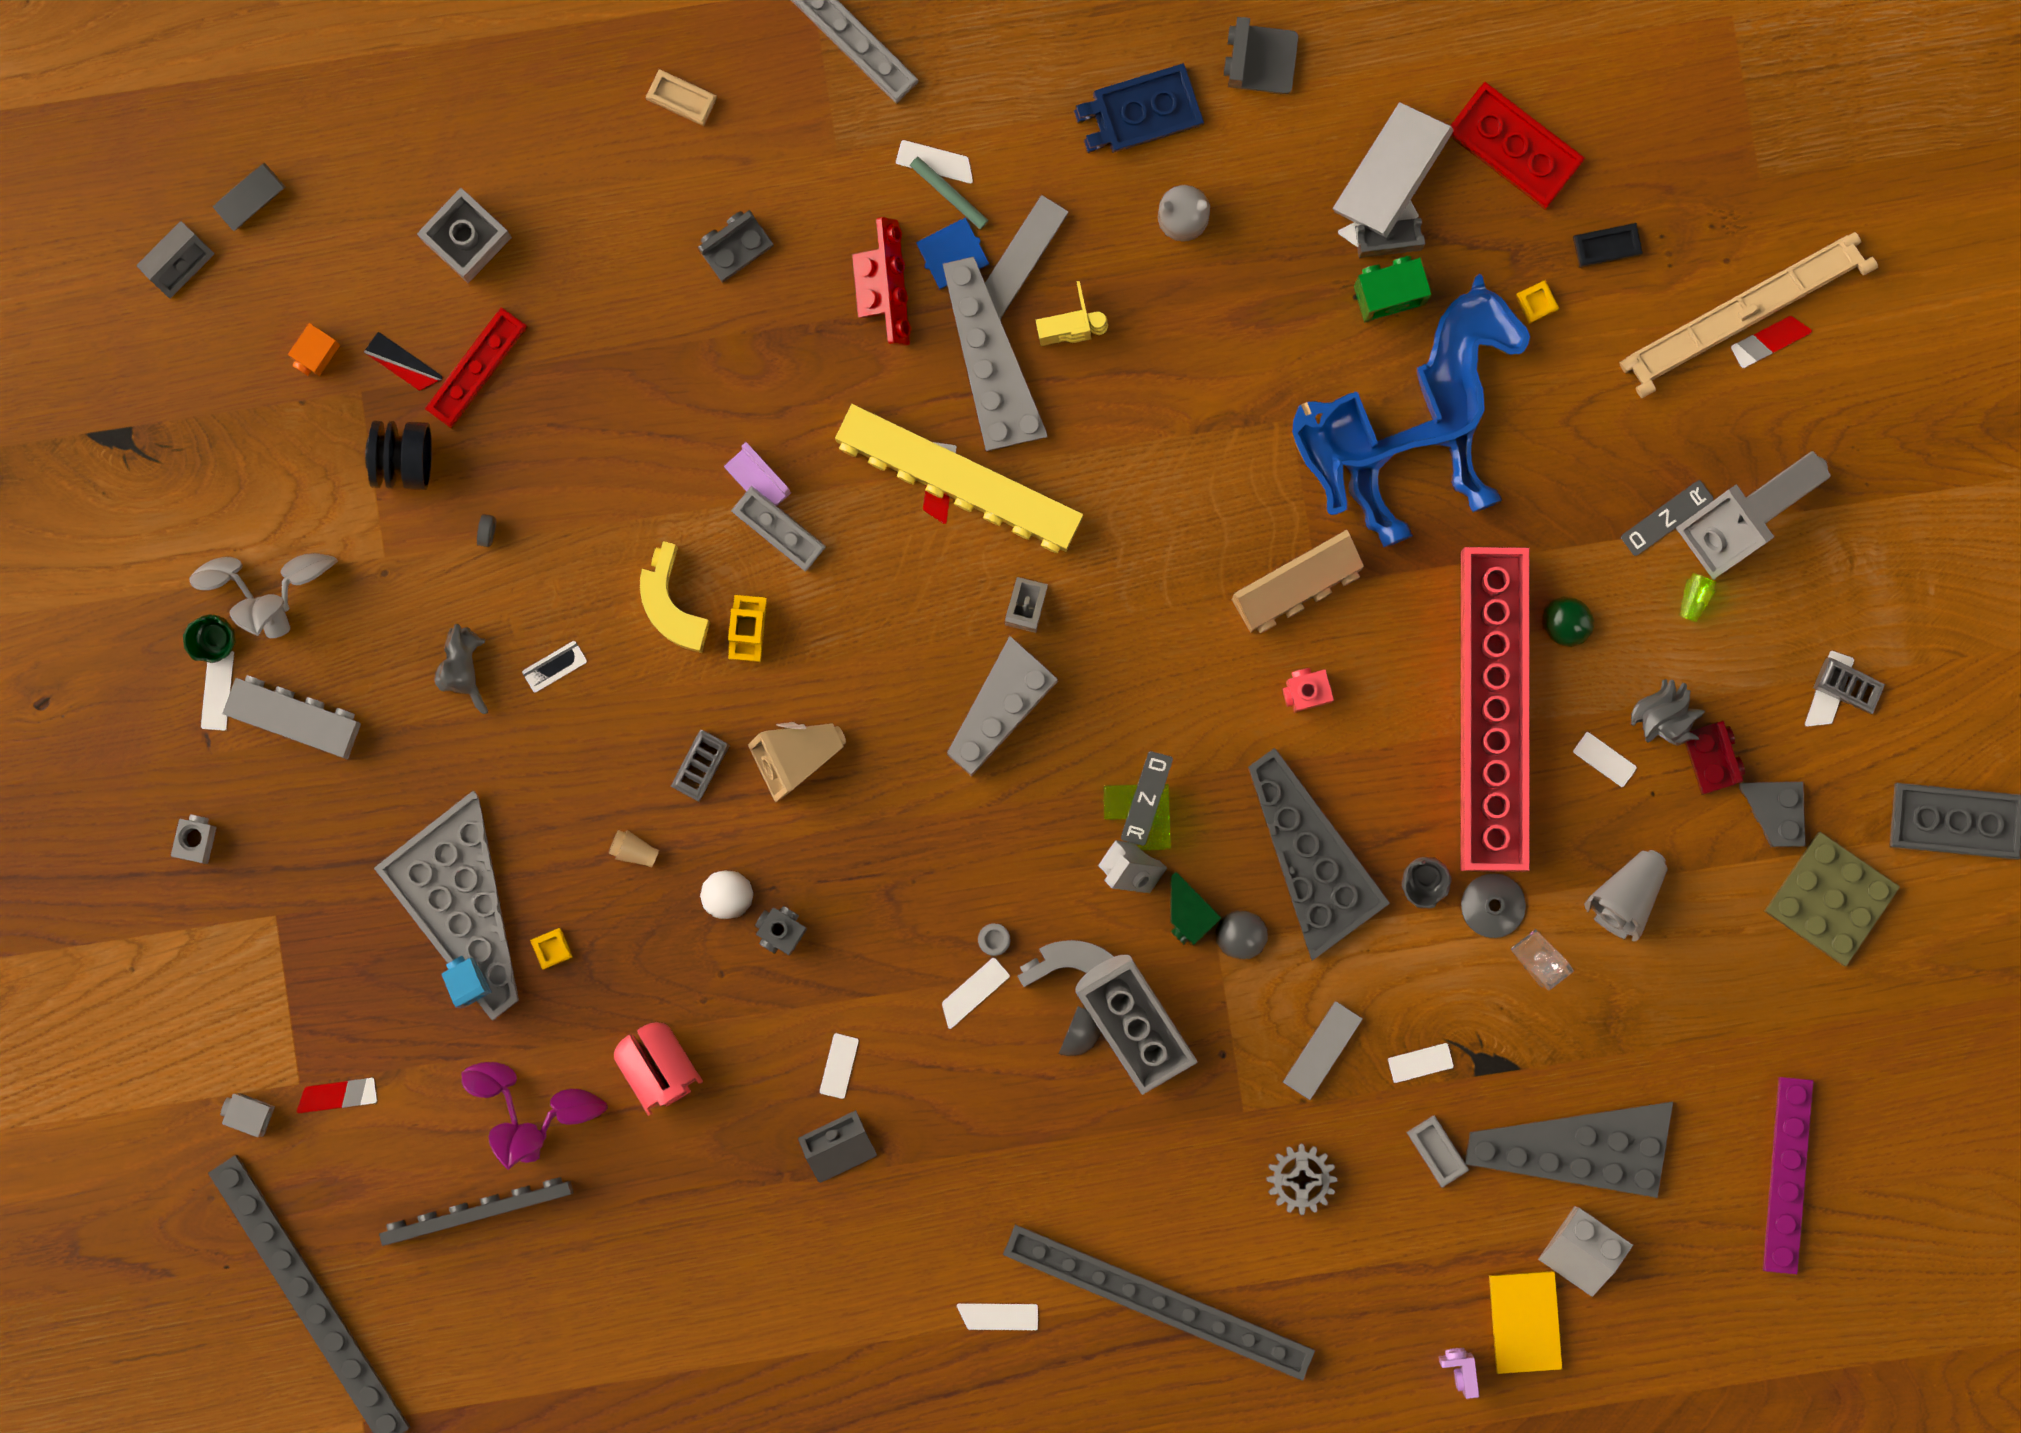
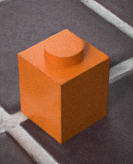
(313, 351)

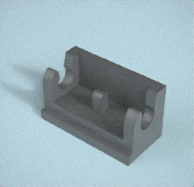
(1403, 238)

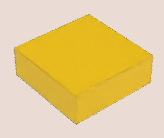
(1537, 301)
(551, 948)

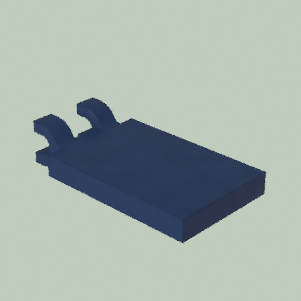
(1141, 110)

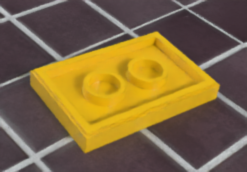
(1525, 1322)

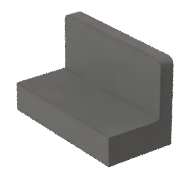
(175, 259)
(837, 1146)

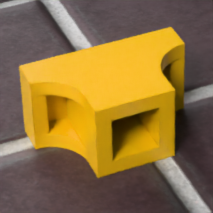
(747, 628)

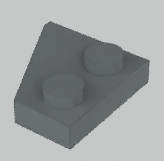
(1778, 810)

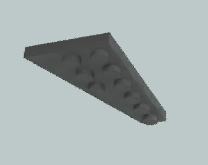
(1320, 871)
(1601, 1149)

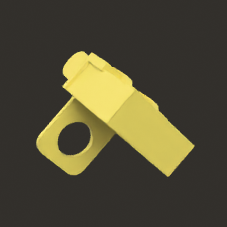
(1071, 326)

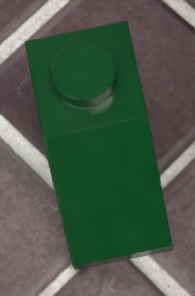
(1189, 912)

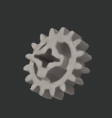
(1301, 1194)

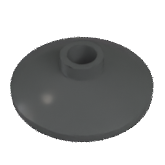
(1476, 905)

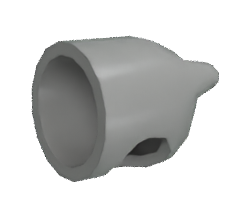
(1183, 213)

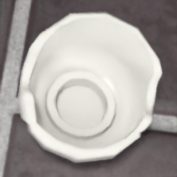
(726, 894)

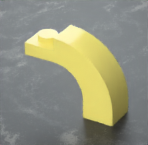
(675, 625)

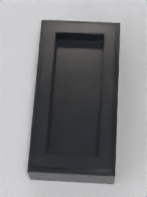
(1607, 245)

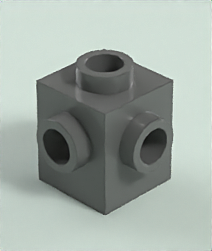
(792, 930)

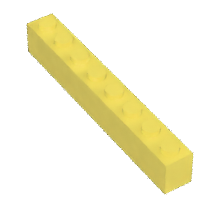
(959, 478)

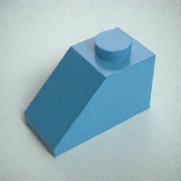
(465, 982)

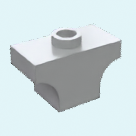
(1131, 868)

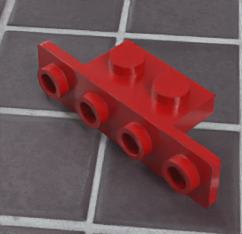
(881, 282)

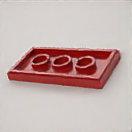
(1515, 145)

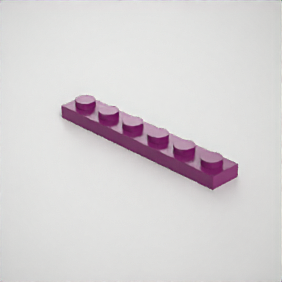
(1788, 1175)

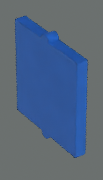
(950, 245)

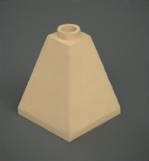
(794, 754)

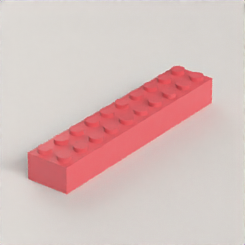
(1495, 709)

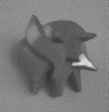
(1667, 714)

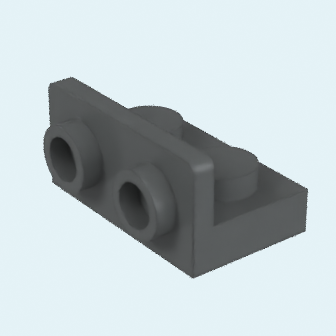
(734, 245)

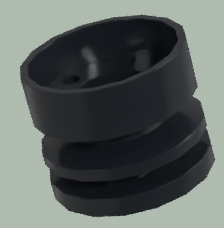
(404, 455)

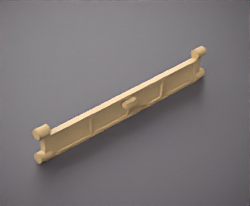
(1745, 310)

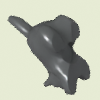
(457, 670)

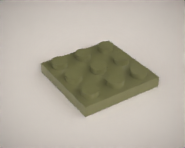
(1831, 899)

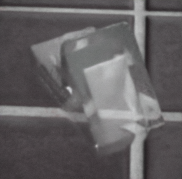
(1542, 960)

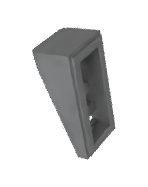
(1826, 673)
(716, 743)

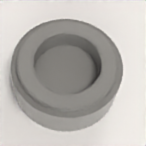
(994, 939)

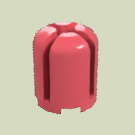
(643, 1075)

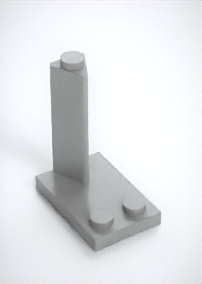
(1736, 524)

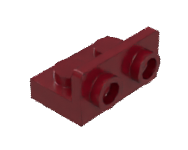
(1714, 758)

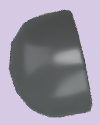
(1426, 882)
(1241, 935)

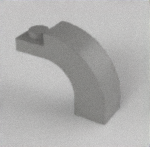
(1062, 955)

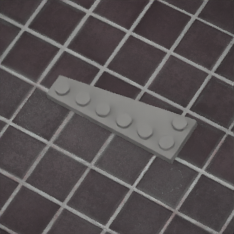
(997, 384)

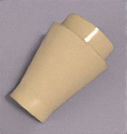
(632, 849)

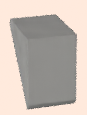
(1026, 604)

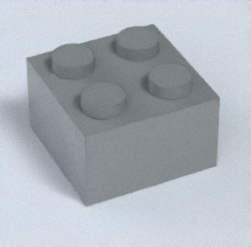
(464, 235)

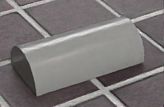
(1134, 1022)

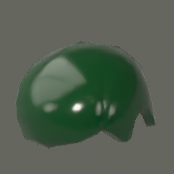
(1568, 621)
(209, 638)

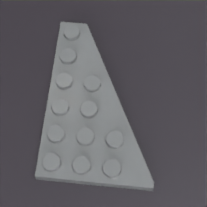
(453, 896)

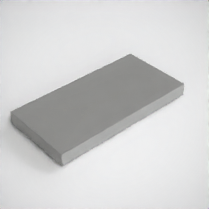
(1393, 169)

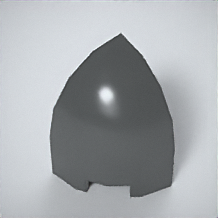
(1081, 1035)

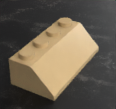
(1297, 582)

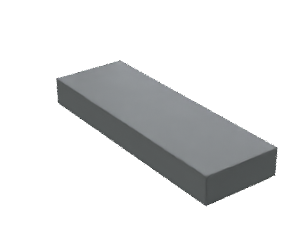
(778, 528)
(1322, 1050)

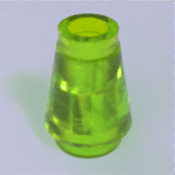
(1696, 596)

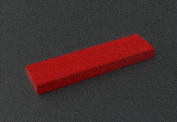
(476, 367)

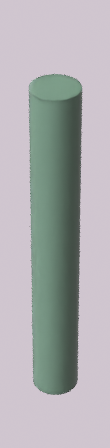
(949, 192)

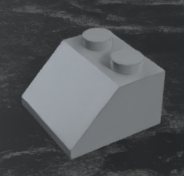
(1585, 1251)

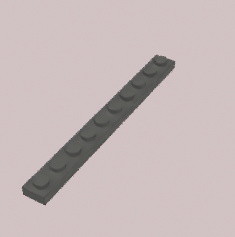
(308, 1297)
(1159, 1302)

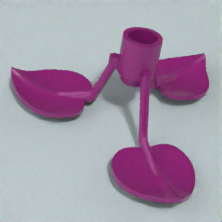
(523, 1141)

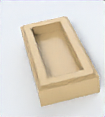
(681, 97)

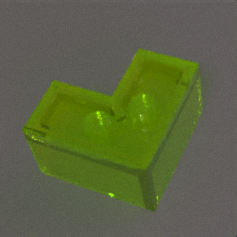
(1117, 806)

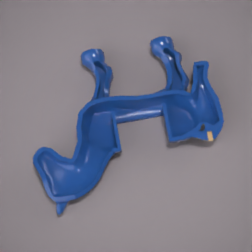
(1454, 401)

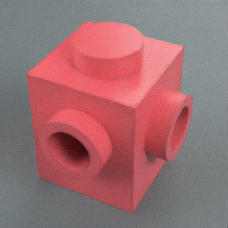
(1307, 690)

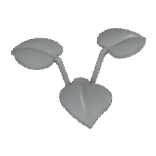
(264, 611)

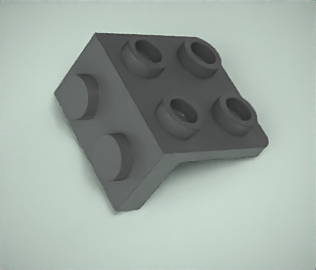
(1261, 58)

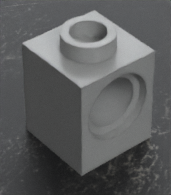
(183, 850)
(246, 1114)

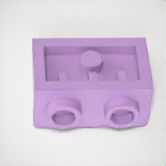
(1465, 1375)

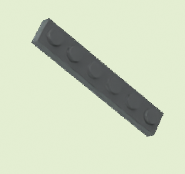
(463, 1214)

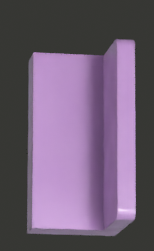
(750, 470)

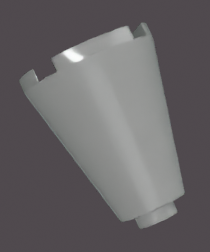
(1629, 895)

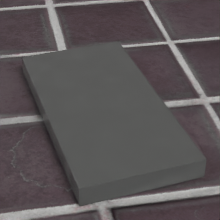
(1956, 821)

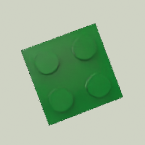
(1392, 288)

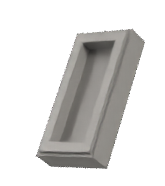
(1437, 1151)

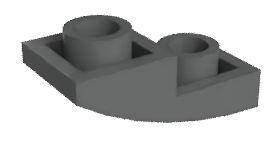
(249, 196)

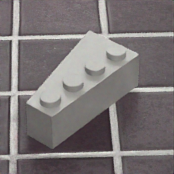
(1003, 702)

